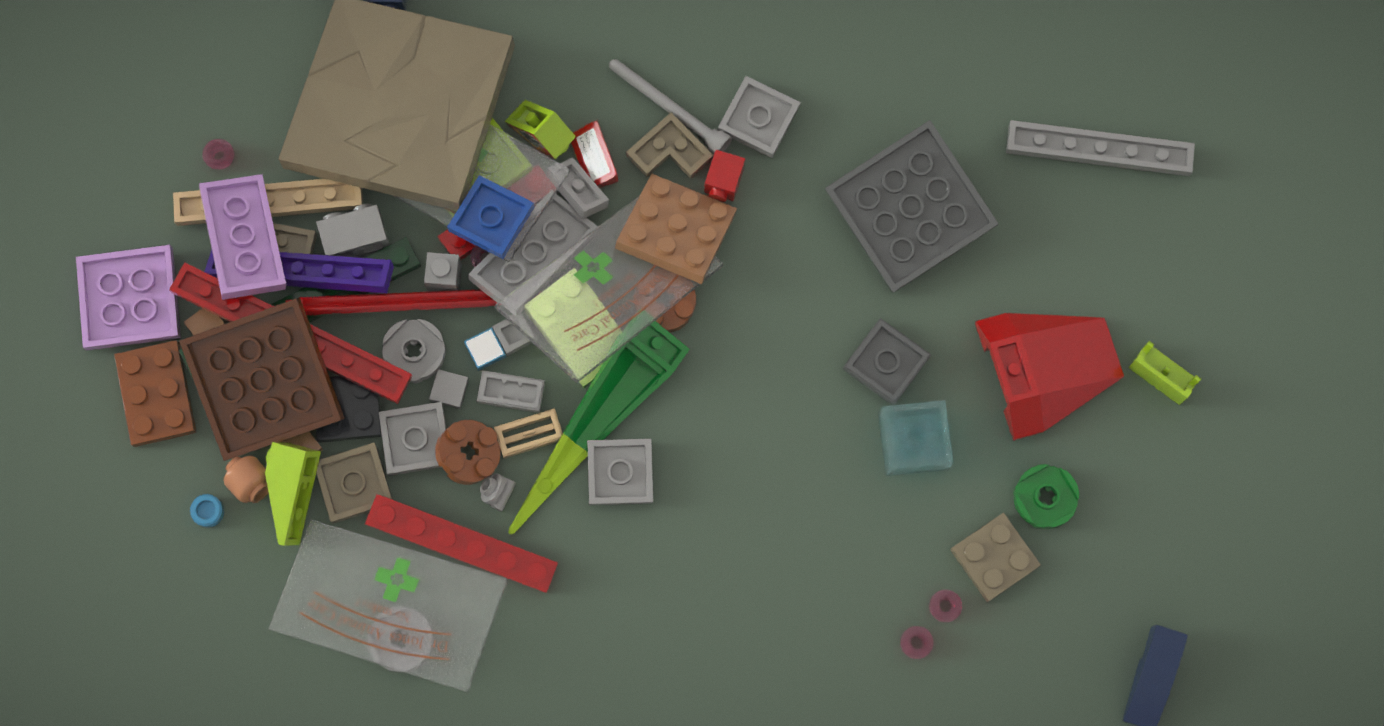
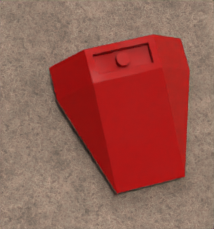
(1048, 365)

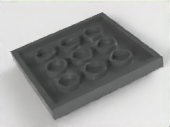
(911, 206)

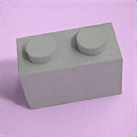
(353, 232)

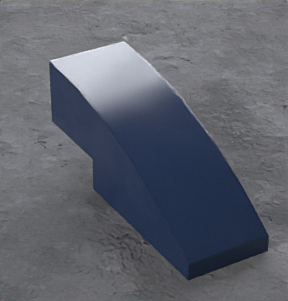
(1154, 676)

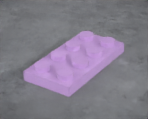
(242, 236)

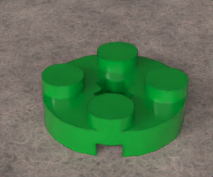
(1051, 479)

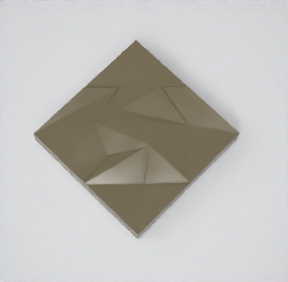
(397, 103)

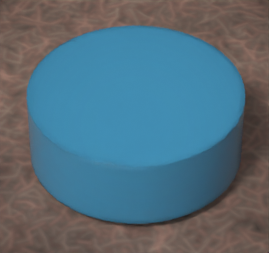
(207, 510)

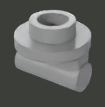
(496, 491)

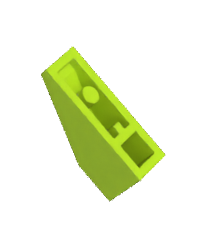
(290, 483)

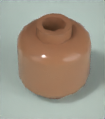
(246, 479)

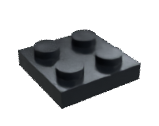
(359, 410)

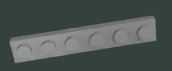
(1100, 148)

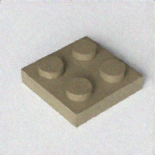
(352, 481)
(995, 557)

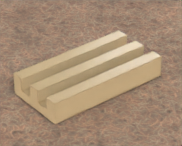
(528, 434)

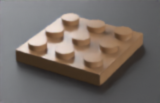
(676, 228)

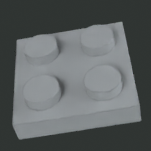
(759, 116)
(411, 437)
(620, 472)

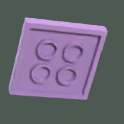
(127, 297)

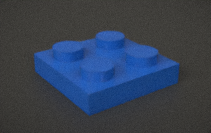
(491, 217)

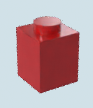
(724, 176)

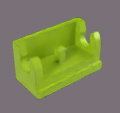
(1164, 373)

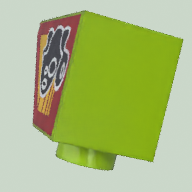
(541, 128)

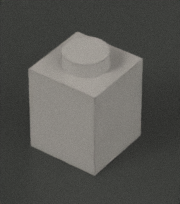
(442, 272)

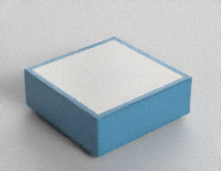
(485, 349)

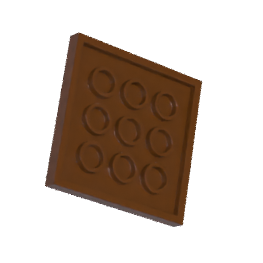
(261, 379)

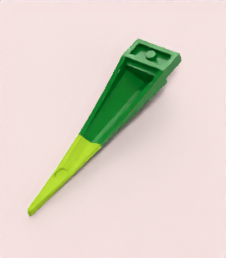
(612, 396)

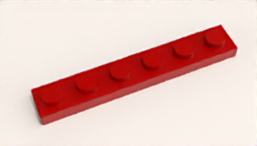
(461, 543)

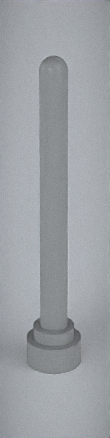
(713, 138)

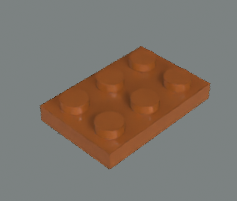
(155, 393)

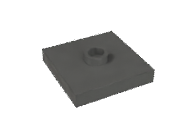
(886, 362)

